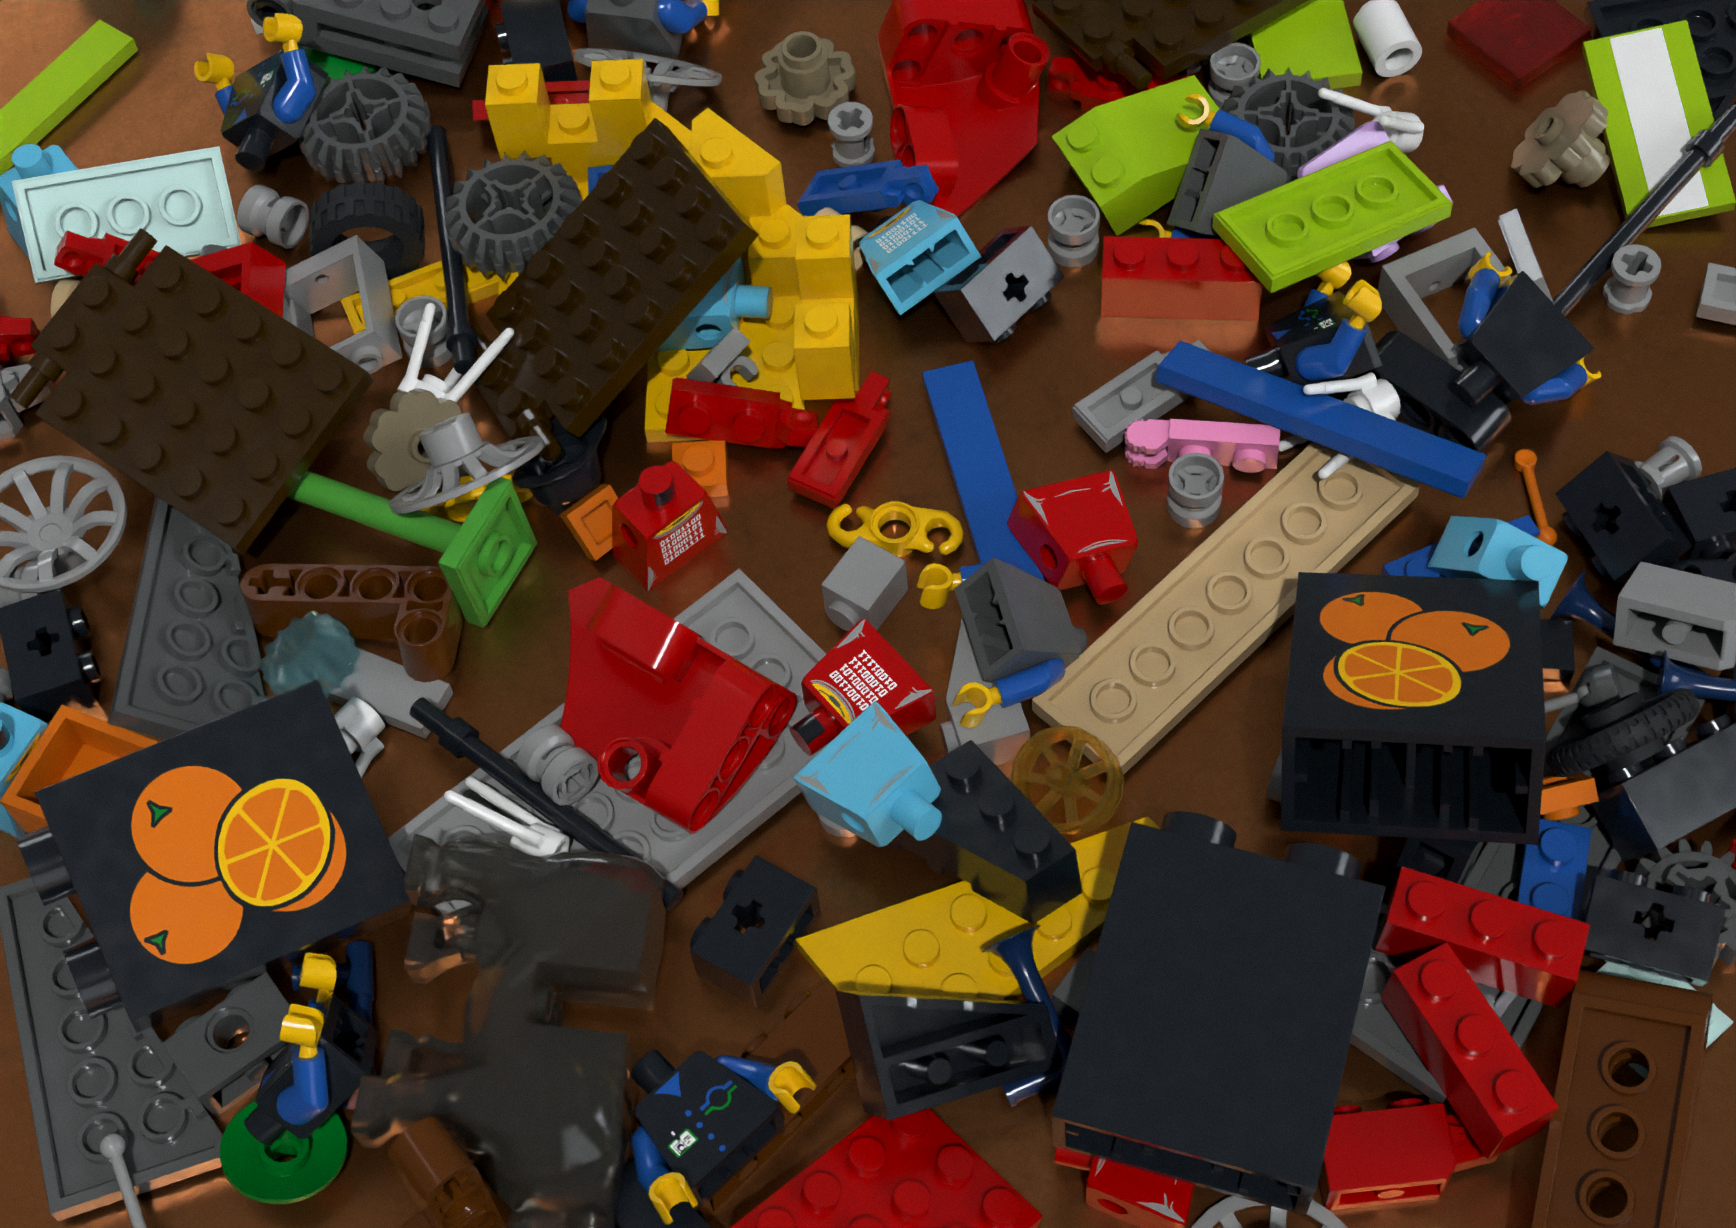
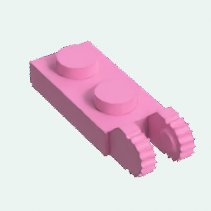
(1239, 445)

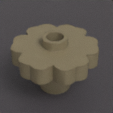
(804, 78)
(1564, 143)
(394, 437)

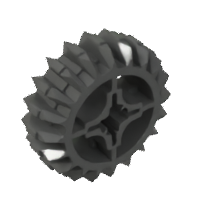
(1291, 102)
(394, 121)
(500, 212)

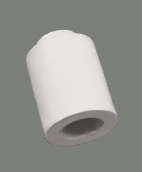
(1387, 37)

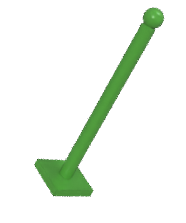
(477, 557)

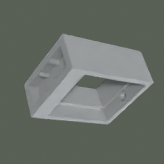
(348, 269)
(1425, 273)

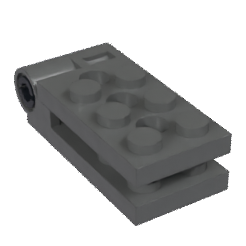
(402, 35)

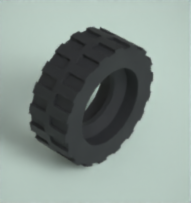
(375, 207)

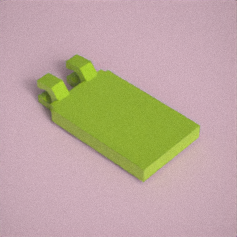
(1312, 39)

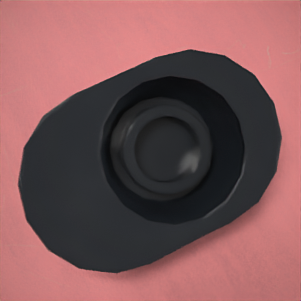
(571, 474)

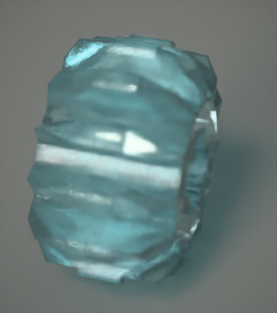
(309, 651)

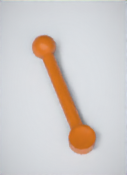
(1525, 462)

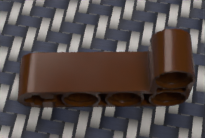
(370, 601)
(441, 1179)

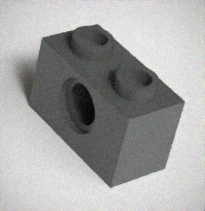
(200, 1043)

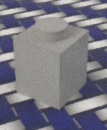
(864, 585)

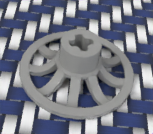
(662, 79)
(455, 446)
(57, 532)

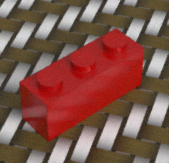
(1177, 280)
(1492, 936)
(1468, 1051)

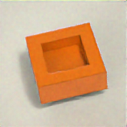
(705, 464)
(592, 521)
(1565, 794)

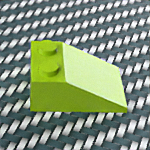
(1134, 150)

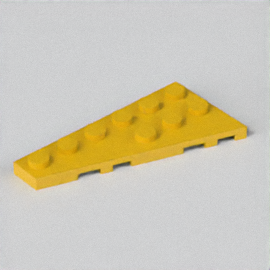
(938, 938)

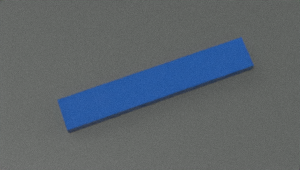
(1321, 419)
(976, 462)

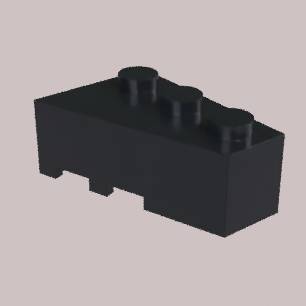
(996, 838)
(941, 1048)

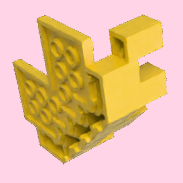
(808, 261)

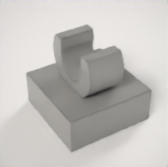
(723, 359)

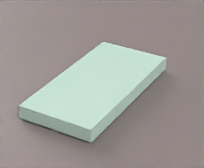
(172, 197)

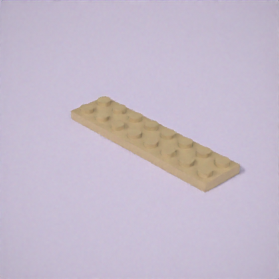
(1221, 602)

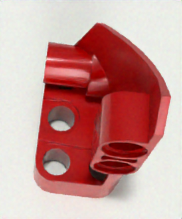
(962, 91)
(672, 699)

